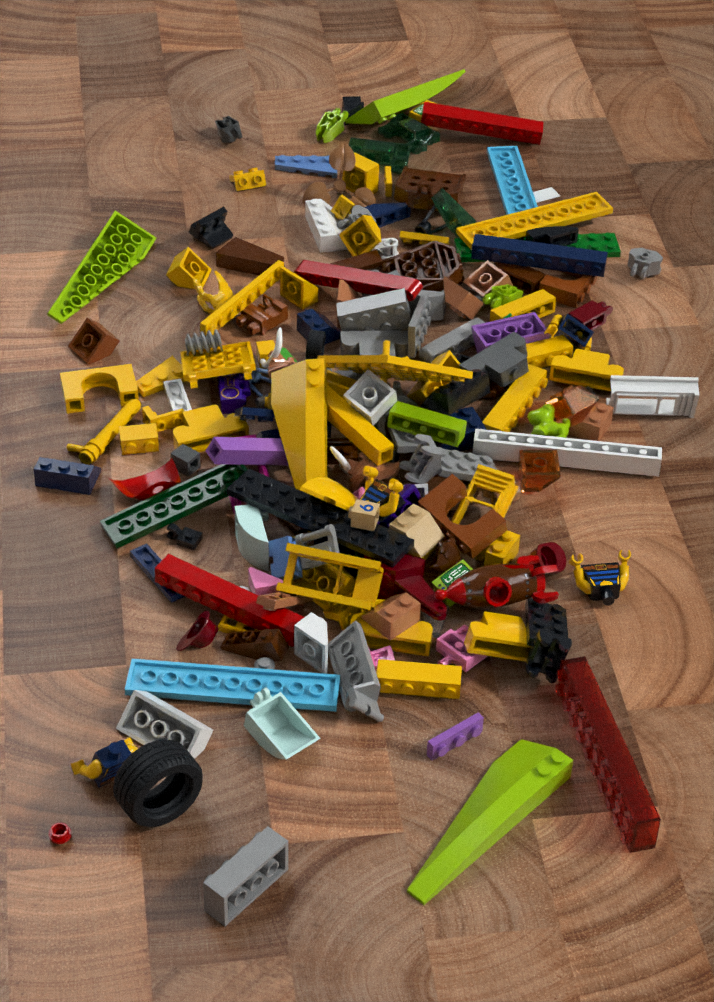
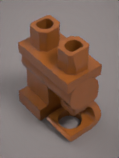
(263, 317)

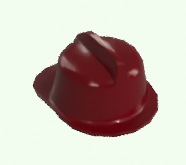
(550, 554)
(200, 634)

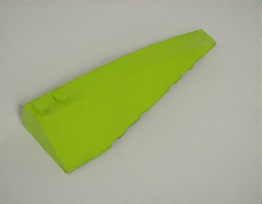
(400, 102)
(111, 256)
(500, 801)

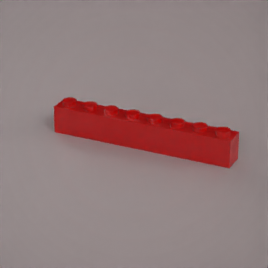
(482, 123)
(223, 597)

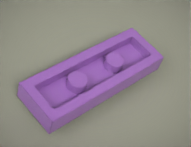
(455, 736)

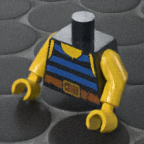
(381, 493)
(601, 580)

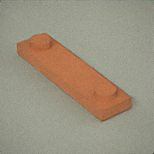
(281, 599)

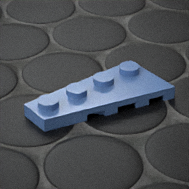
(305, 164)

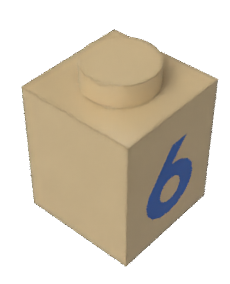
(364, 515)

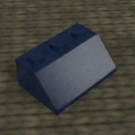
(65, 475)

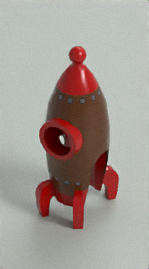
(501, 585)

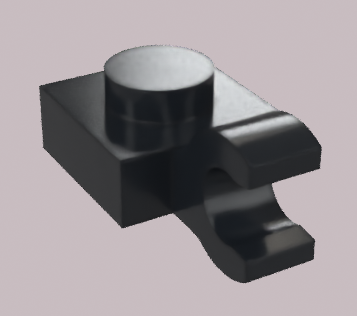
(186, 538)

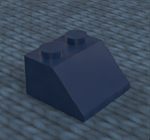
(313, 320)

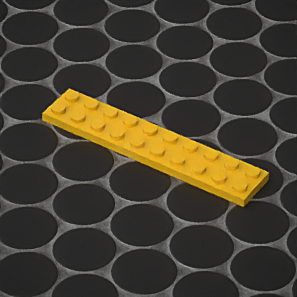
(554, 214)

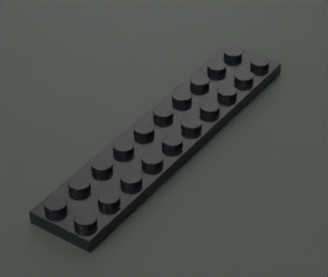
(315, 514)

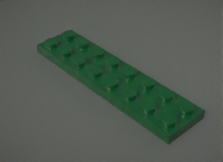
(171, 504)

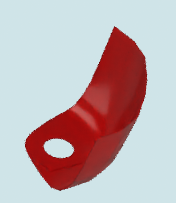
(150, 483)

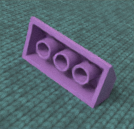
(525, 325)

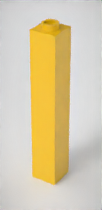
(358, 429)

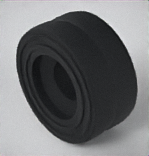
(315, 344)

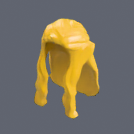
(217, 300)

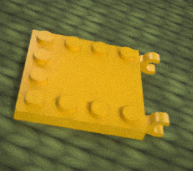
(232, 360)

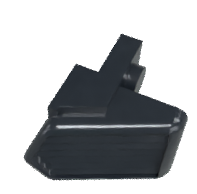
(212, 229)

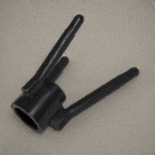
(425, 226)

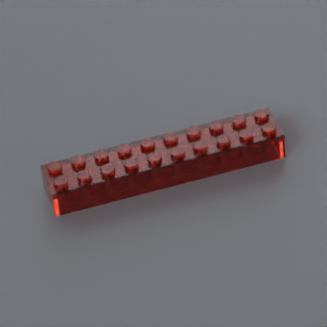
(608, 755)

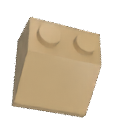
(421, 527)

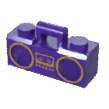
(230, 392)

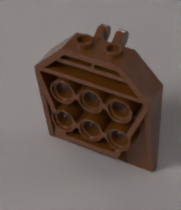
(418, 186)
(428, 265)

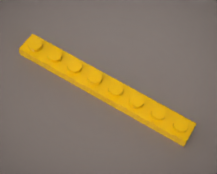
(242, 299)

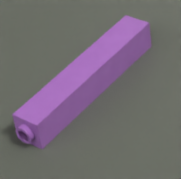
(247, 451)

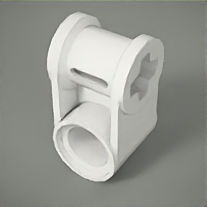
(385, 249)

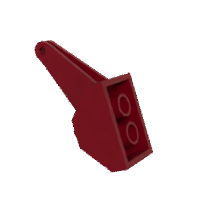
(408, 578)

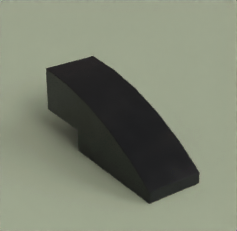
(553, 235)

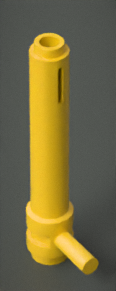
(97, 445)

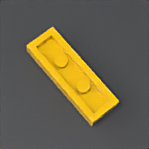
(410, 237)

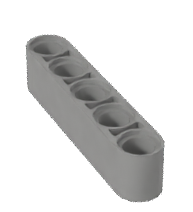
(455, 341)

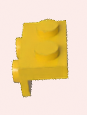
(248, 180)

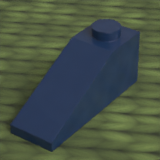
(389, 212)

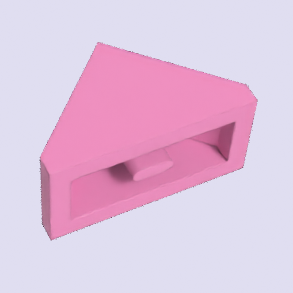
(261, 582)

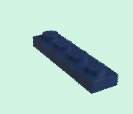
(147, 561)

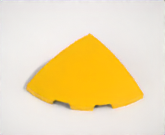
(329, 491)

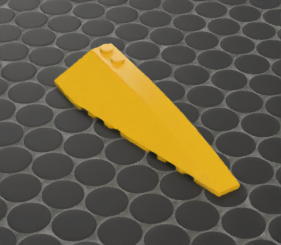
(301, 417)

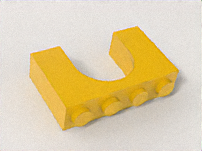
(76, 383)

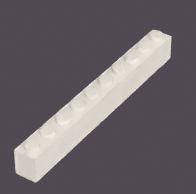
(571, 452)

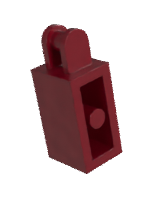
(592, 314)

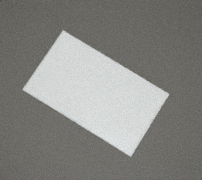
(545, 194)

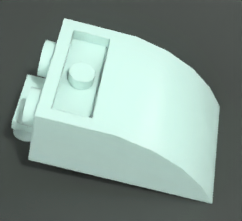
(251, 535)
(278, 725)

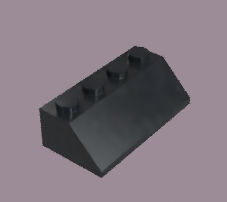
(457, 395)

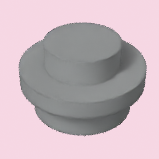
(264, 663)

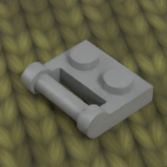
(330, 545)

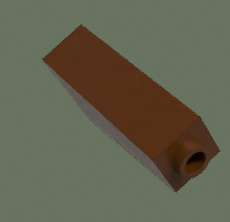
(245, 257)

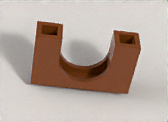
(568, 291)
(469, 538)

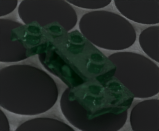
(411, 131)
(383, 152)

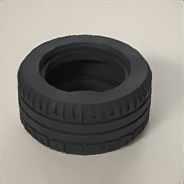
(144, 770)

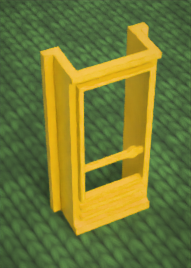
(493, 481)
(366, 584)

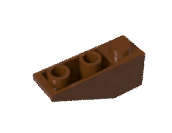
(257, 644)

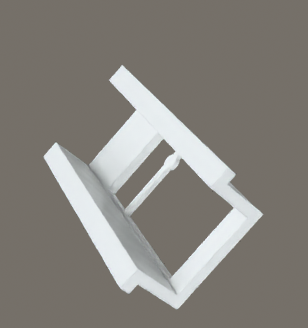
(682, 388)

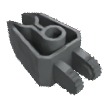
(228, 129)

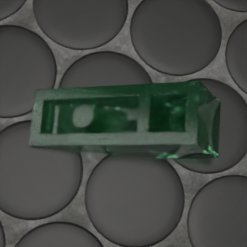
(451, 211)

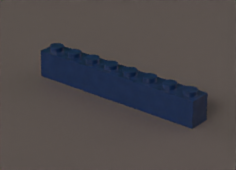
(539, 255)

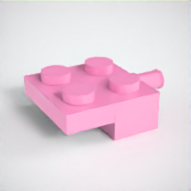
(453, 649)

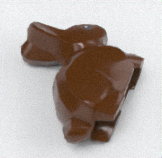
(446, 556)

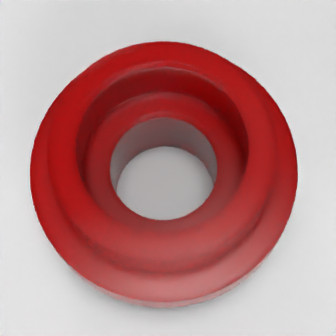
(59, 828)

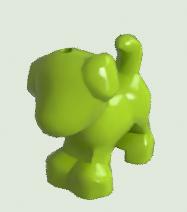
(544, 423)

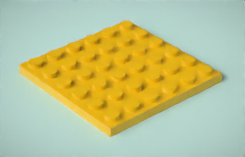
(396, 367)

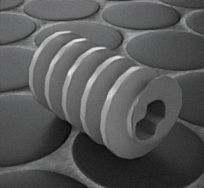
(203, 342)

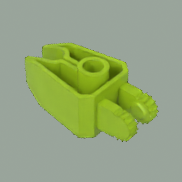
(331, 125)
(501, 295)

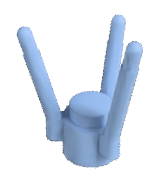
(256, 376)

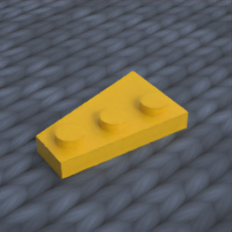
(153, 380)

